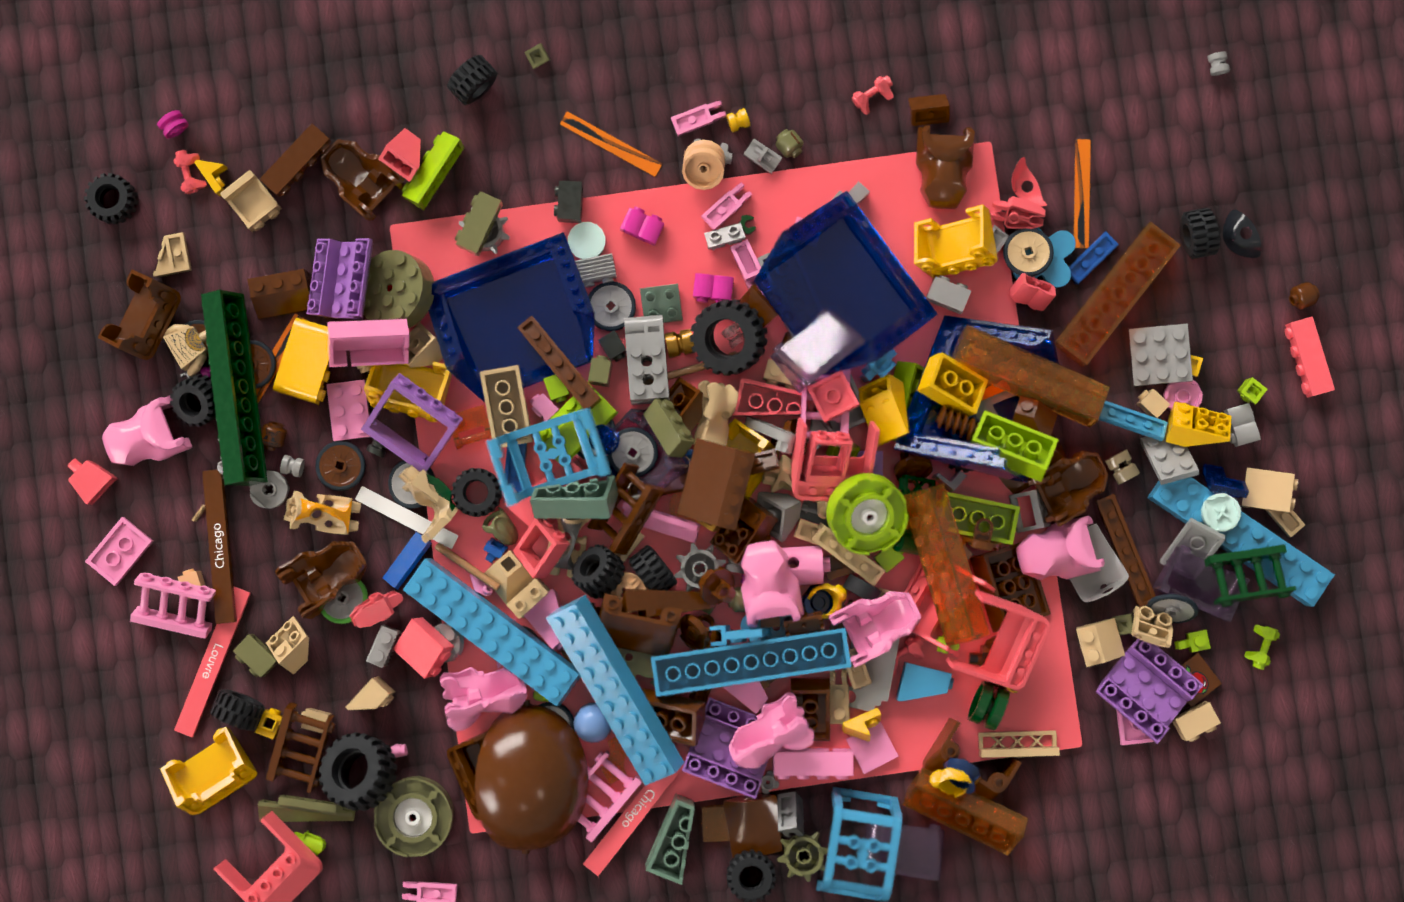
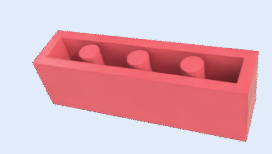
(1309, 357)

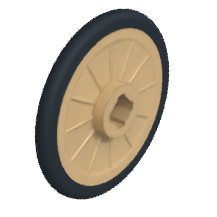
(1031, 264)

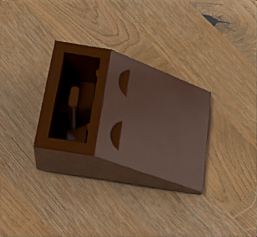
(752, 527)

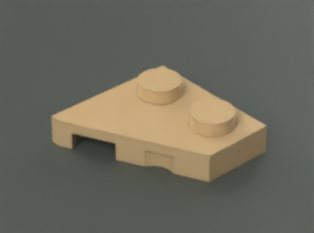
(173, 256)

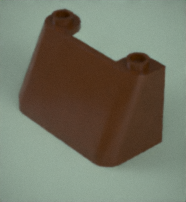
(145, 317)
(639, 632)

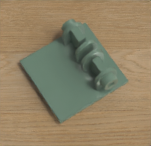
(662, 301)

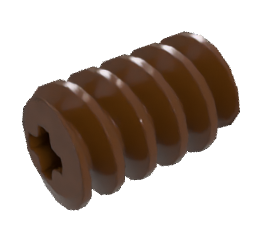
(956, 422)

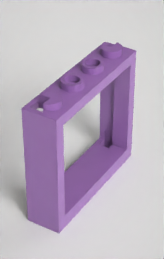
(398, 444)

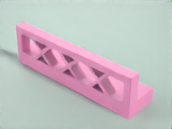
(669, 524)

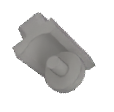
(762, 156)

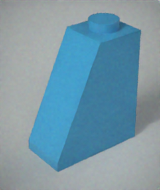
(922, 682)

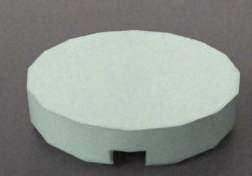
(586, 240)
(1221, 512)

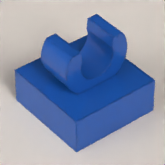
(494, 550)

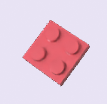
(833, 396)

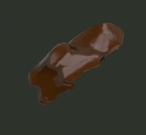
(944, 166)
(359, 176)
(1071, 485)
(323, 574)

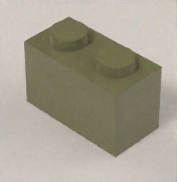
(600, 371)
(255, 655)

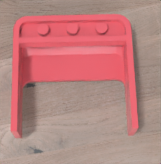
(822, 491)
(922, 597)
(1013, 648)
(285, 877)

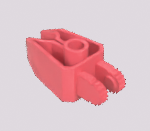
(1018, 213)
(375, 609)

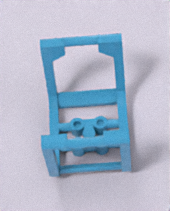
(582, 421)
(862, 891)

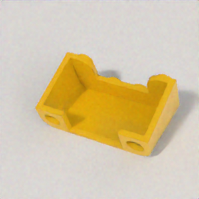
(955, 245)
(304, 362)
(433, 381)

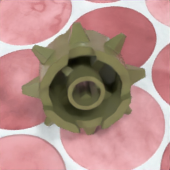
(803, 866)

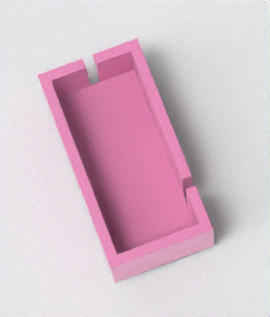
(369, 342)
(813, 762)

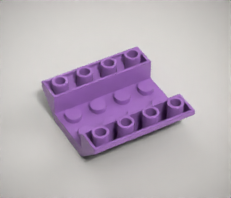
(340, 278)
(1148, 688)
(712, 757)

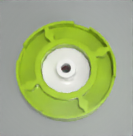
(867, 513)

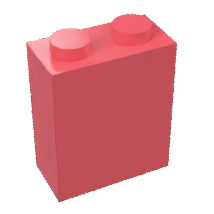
(423, 647)

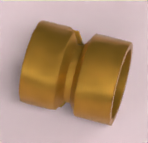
(679, 343)

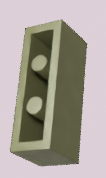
(478, 223)
(669, 427)

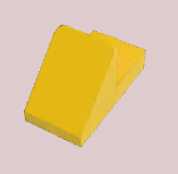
(210, 171)
(858, 726)

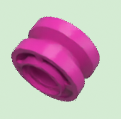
(172, 124)

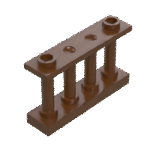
(640, 509)
(280, 750)

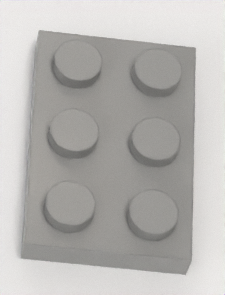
(1169, 460)
(1197, 536)

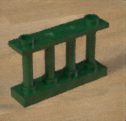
(1255, 557)

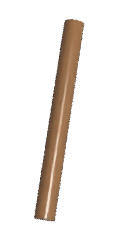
(467, 566)

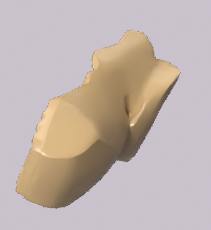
(717, 408)

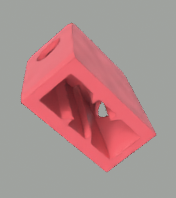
(90, 480)

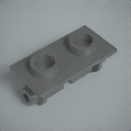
(810, 513)

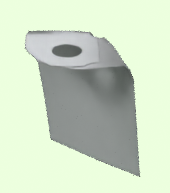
(1111, 574)

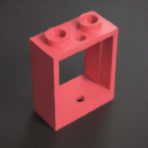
(823, 473)
(529, 559)

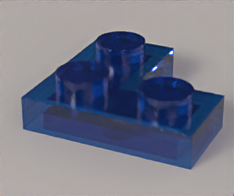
(1219, 483)

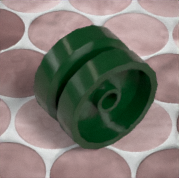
(988, 705)

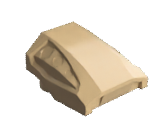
(1152, 627)

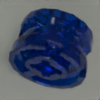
(610, 435)

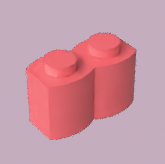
(1033, 292)

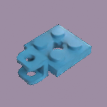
(879, 367)
(735, 636)

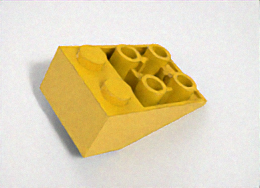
(886, 406)
(1197, 426)

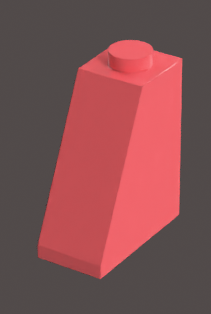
(403, 154)

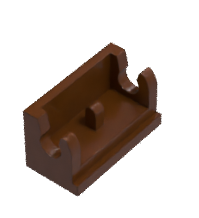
(807, 624)

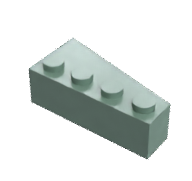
(575, 500)
(671, 844)

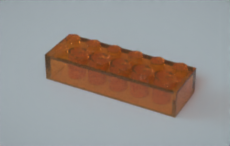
(967, 814)

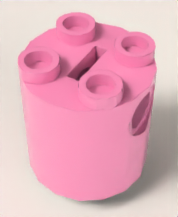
(809, 564)

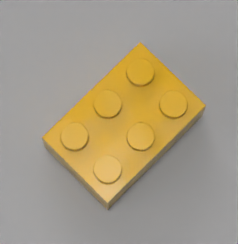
(952, 384)

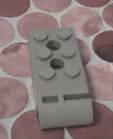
(646, 343)

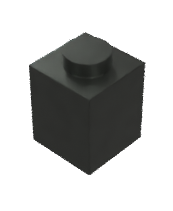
(613, 346)

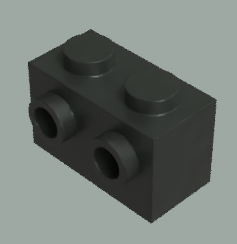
(569, 201)

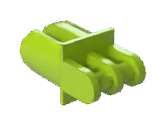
(313, 842)

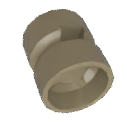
(1125, 473)

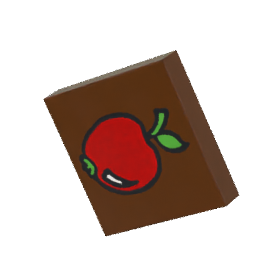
(1200, 670)

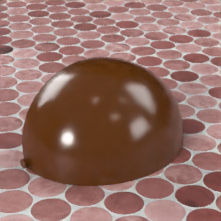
(530, 779)

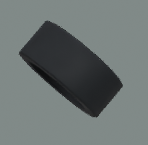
(861, 588)

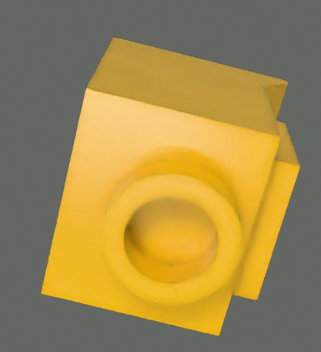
(268, 732)

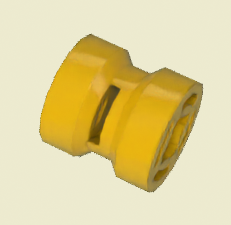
(738, 120)

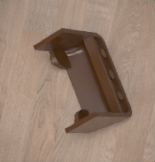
(945, 748)
(464, 760)

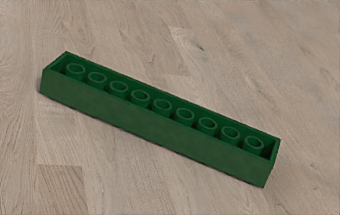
(234, 388)

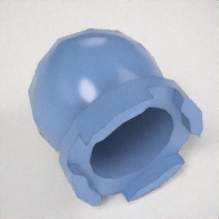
(591, 724)

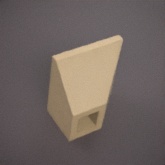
(510, 575)
(290, 645)

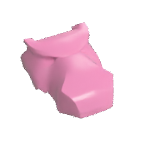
(143, 436)
(1059, 551)
(769, 584)
(877, 623)
(480, 692)
(775, 728)

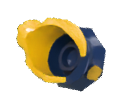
(824, 599)
(956, 778)

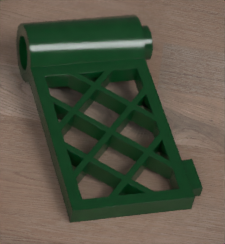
(906, 543)

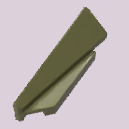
(297, 808)

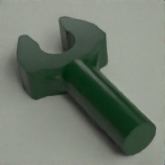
(746, 218)

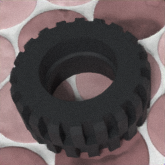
(704, 337)
(338, 764)

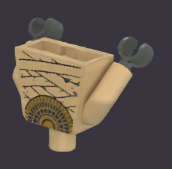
(187, 347)

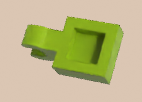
(1195, 641)

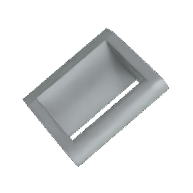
(1038, 509)

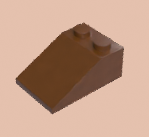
(814, 698)

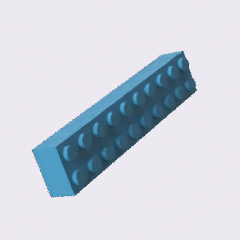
(1185, 500)
(492, 631)
(750, 662)
(615, 690)

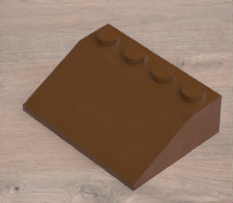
(716, 483)
(1005, 575)

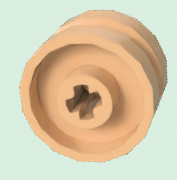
(703, 164)

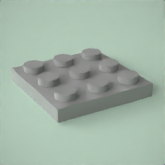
(1160, 355)

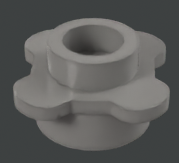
(773, 783)

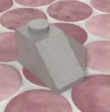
(785, 508)

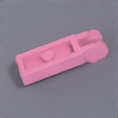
(696, 118)
(725, 207)
(431, 892)

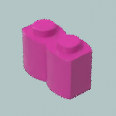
(642, 226)
(712, 287)

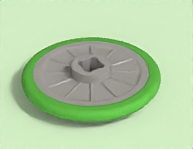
(339, 611)

